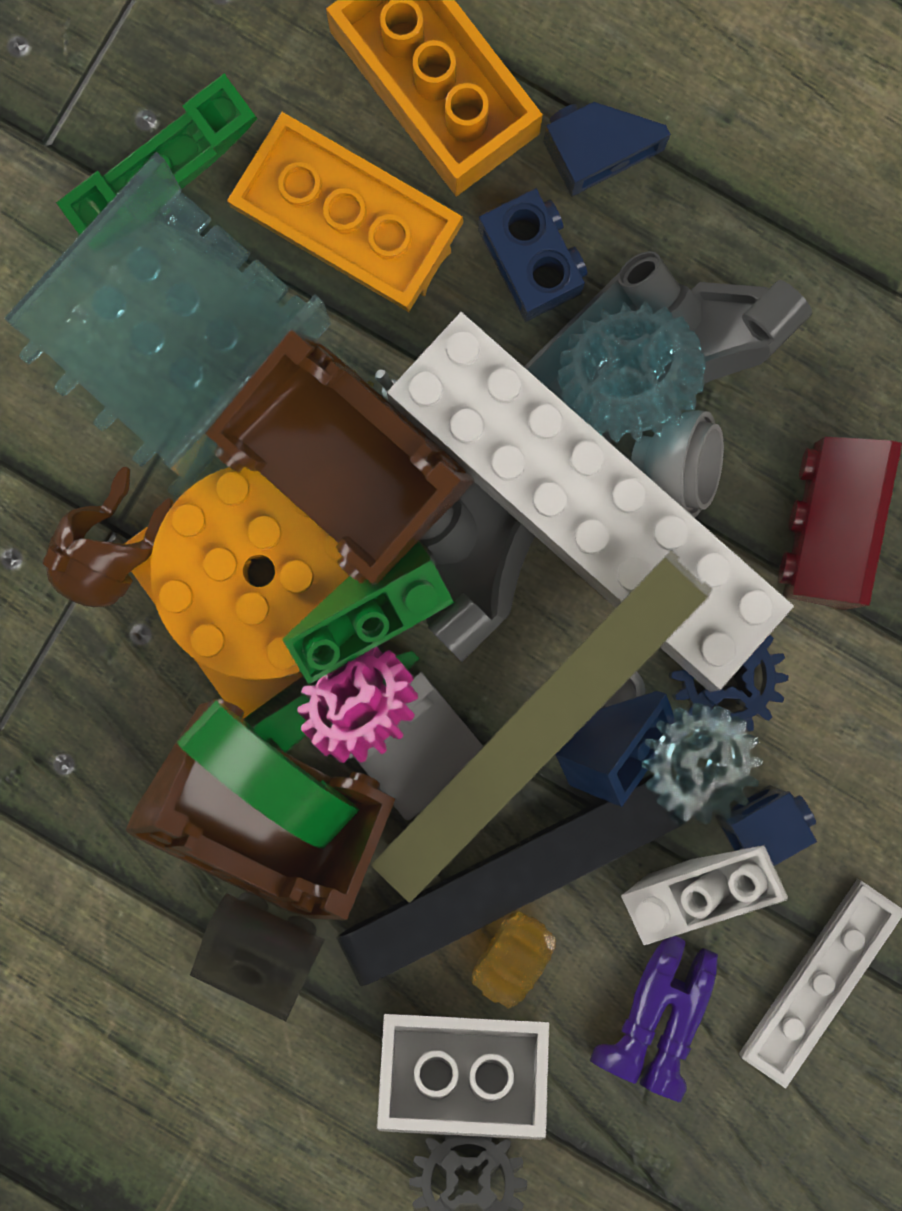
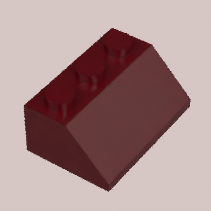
(840, 521)

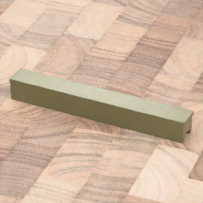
(542, 725)

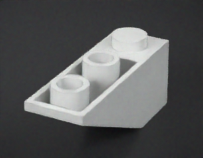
(702, 893)

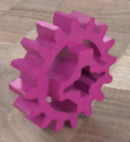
(358, 706)

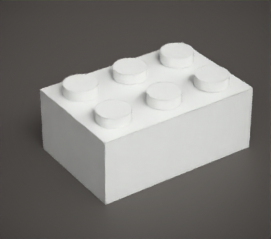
(463, 1077)

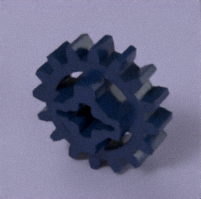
(748, 696)

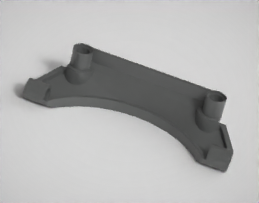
(480, 543)

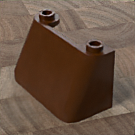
(339, 454)
(221, 834)

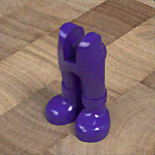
(653, 994)

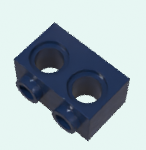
(520, 259)
(770, 820)

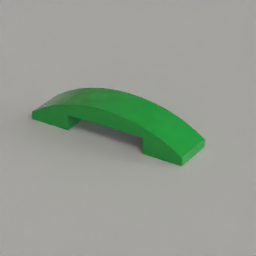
(189, 146)
(266, 777)

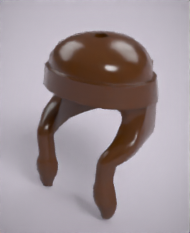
(95, 570)

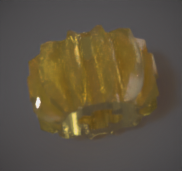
(513, 960)

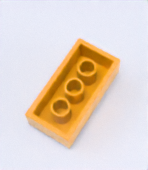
(438, 82)

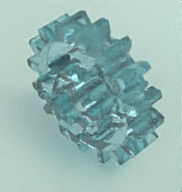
(710, 740)

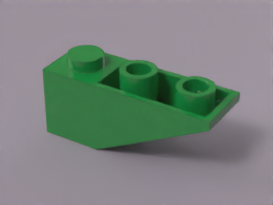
(367, 614)

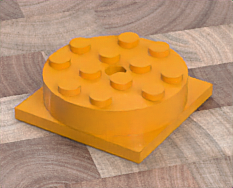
(204, 587)

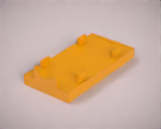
(346, 212)

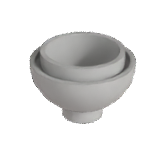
(684, 459)

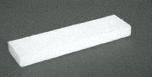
(821, 983)

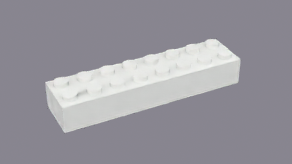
(582, 494)

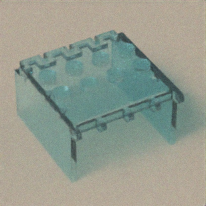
(160, 319)

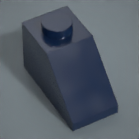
(600, 143)
(611, 745)

